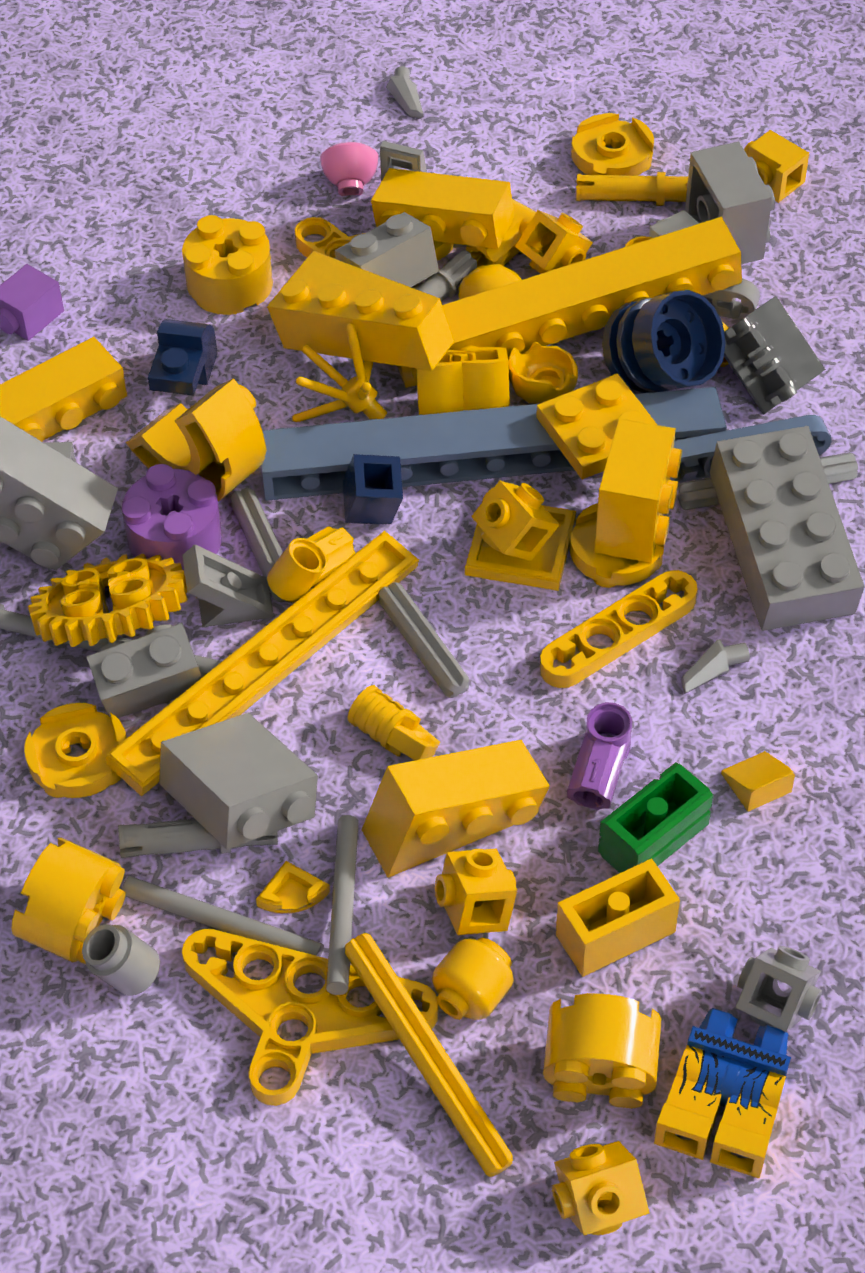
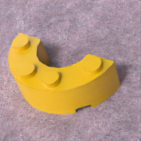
(211, 438)

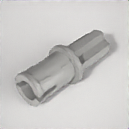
(444, 282)

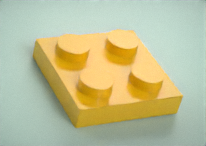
(586, 421)

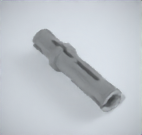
(174, 838)

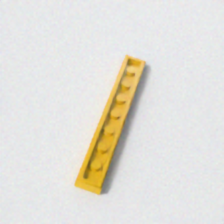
(266, 657)

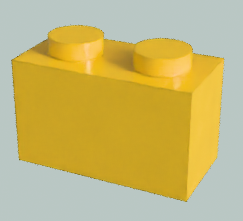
(617, 917)

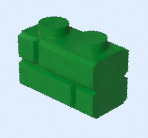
(656, 820)

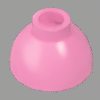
(349, 166)

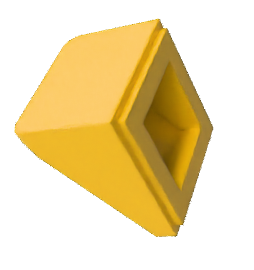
(759, 780)

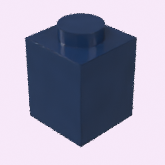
(372, 489)

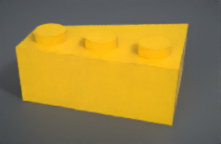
(451, 802)

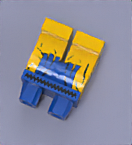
(729, 1075)

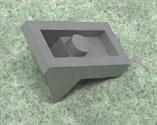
(225, 589)

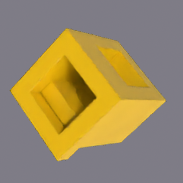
(779, 163)

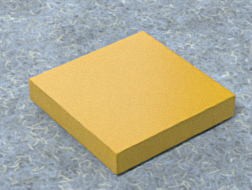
(542, 571)

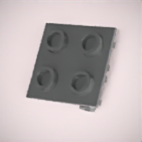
(770, 355)

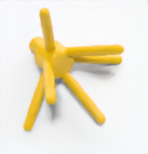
(355, 393)

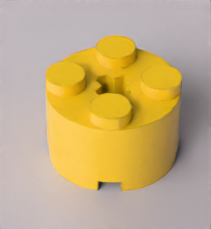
(227, 264)
(68, 898)
(602, 1049)

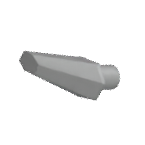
(405, 92)
(713, 664)

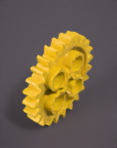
(77, 604)

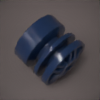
(664, 342)

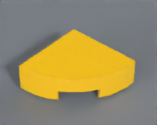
(291, 890)

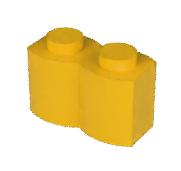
(465, 381)

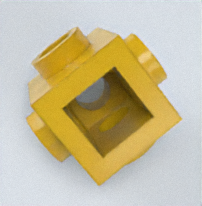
(553, 242)
(514, 520)
(476, 891)
(599, 1188)

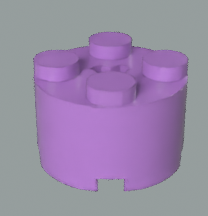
(171, 513)

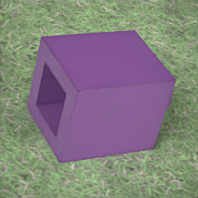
(29, 302)

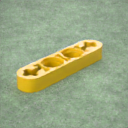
(614, 625)

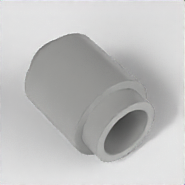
(121, 959)

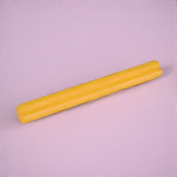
(429, 1055)

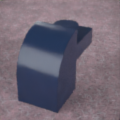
(183, 357)

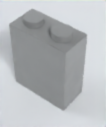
(238, 780)

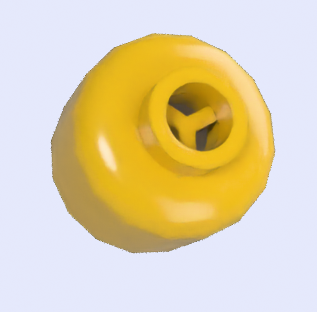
(472, 979)

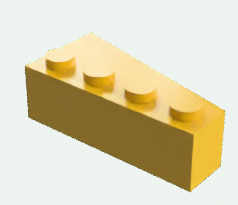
(390, 319)

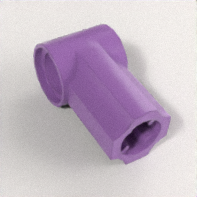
(600, 756)

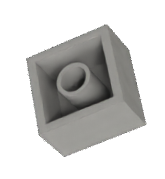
(729, 186)

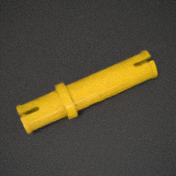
(632, 188)

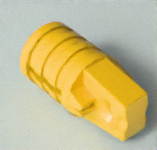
(391, 725)

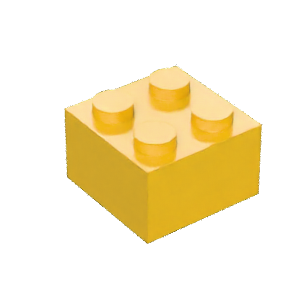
(637, 490)

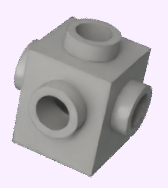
(764, 998)

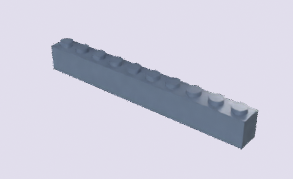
(452, 444)

